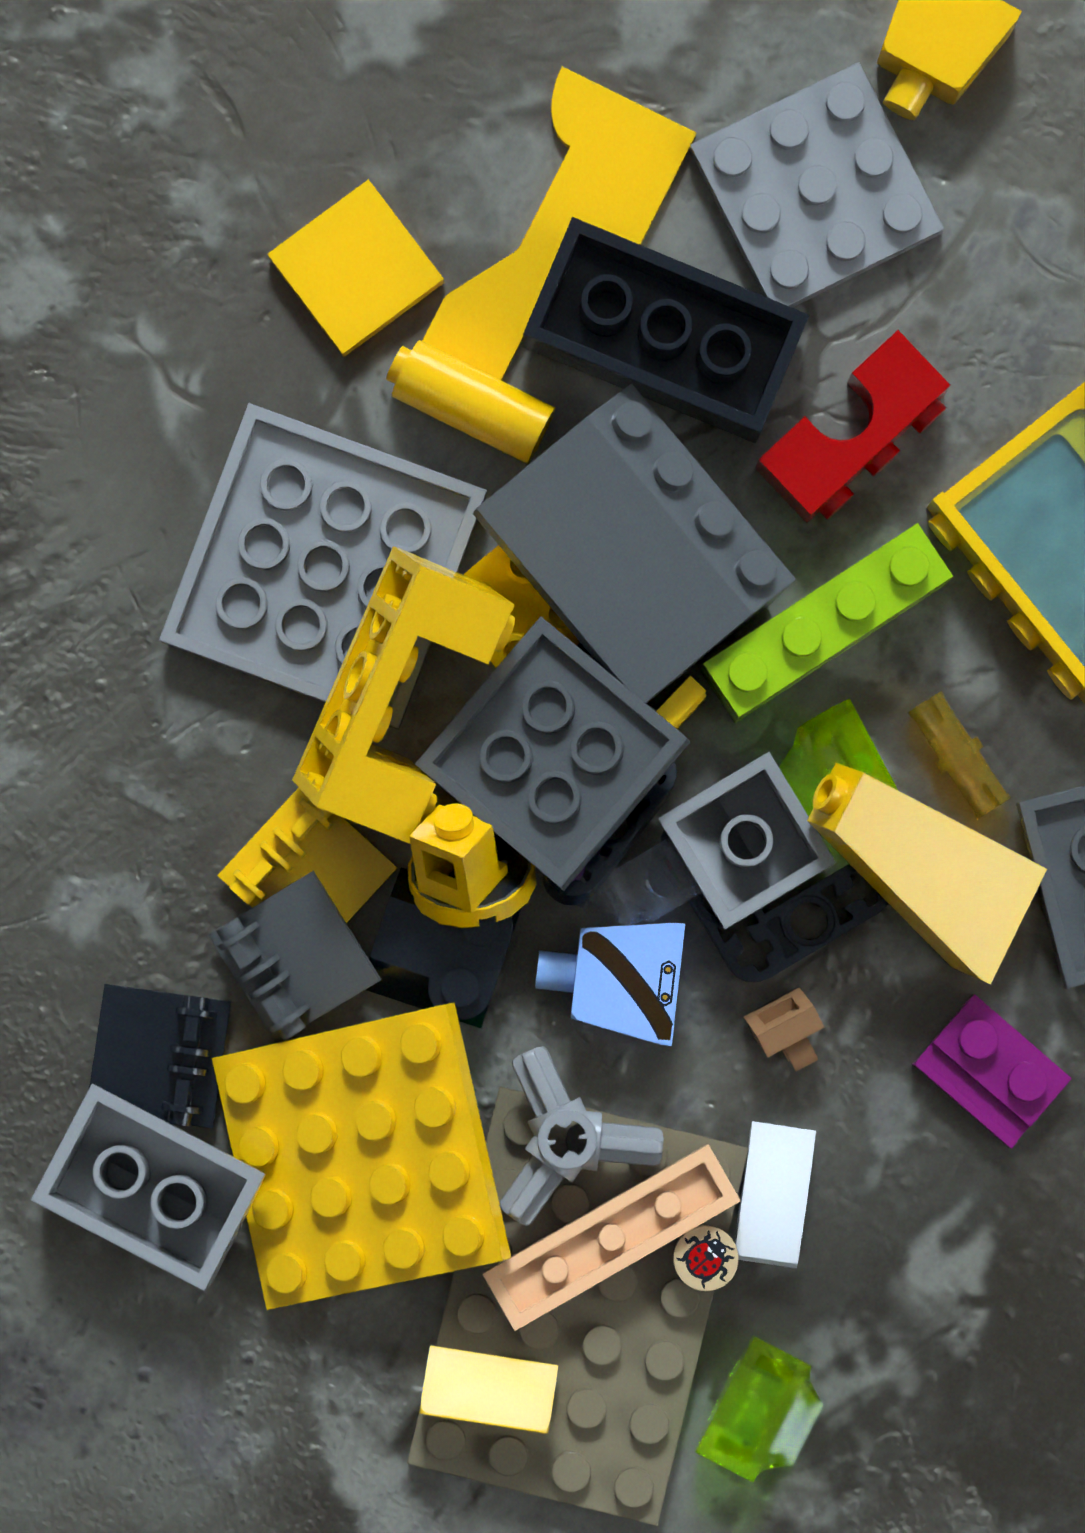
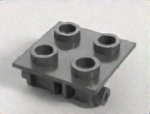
(294, 957)

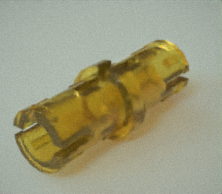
(959, 755)

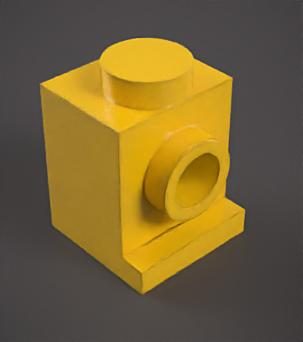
(457, 841)

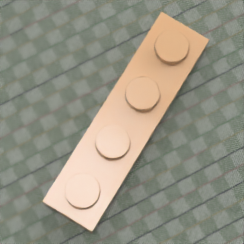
(611, 1237)

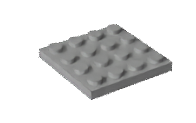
(300, 549)

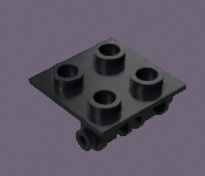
(160, 1052)

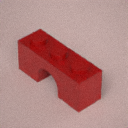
(898, 393)

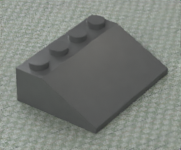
(634, 545)

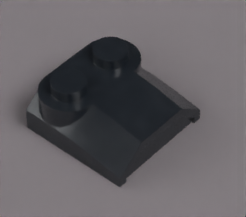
(437, 962)

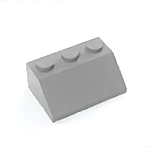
(149, 1187)

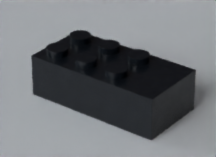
(664, 329)

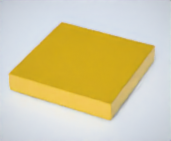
(356, 268)

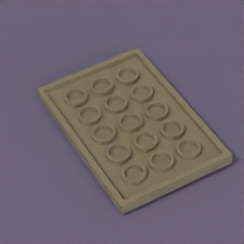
(619, 1346)

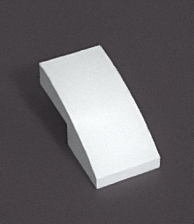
(774, 1194)

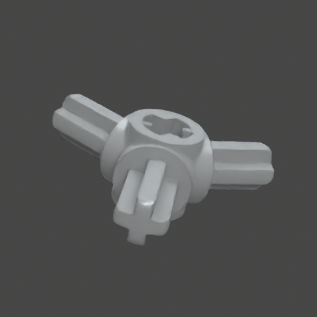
(553, 1106)

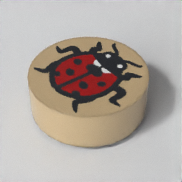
(705, 1258)

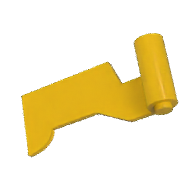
(611, 178)

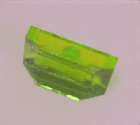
(826, 740)
(761, 1412)

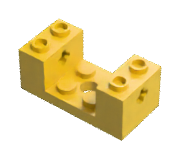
(339, 763)

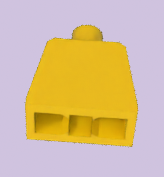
(941, 48)

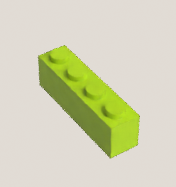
(826, 623)

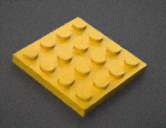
(364, 1156)

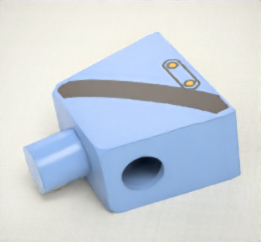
(621, 978)

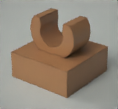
(785, 1027)

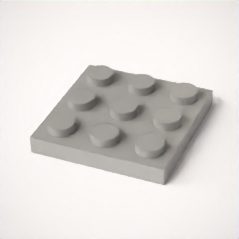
(816, 188)

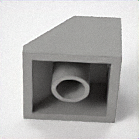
(747, 840)

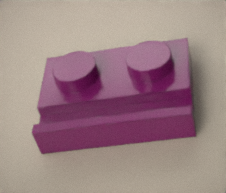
(991, 1071)

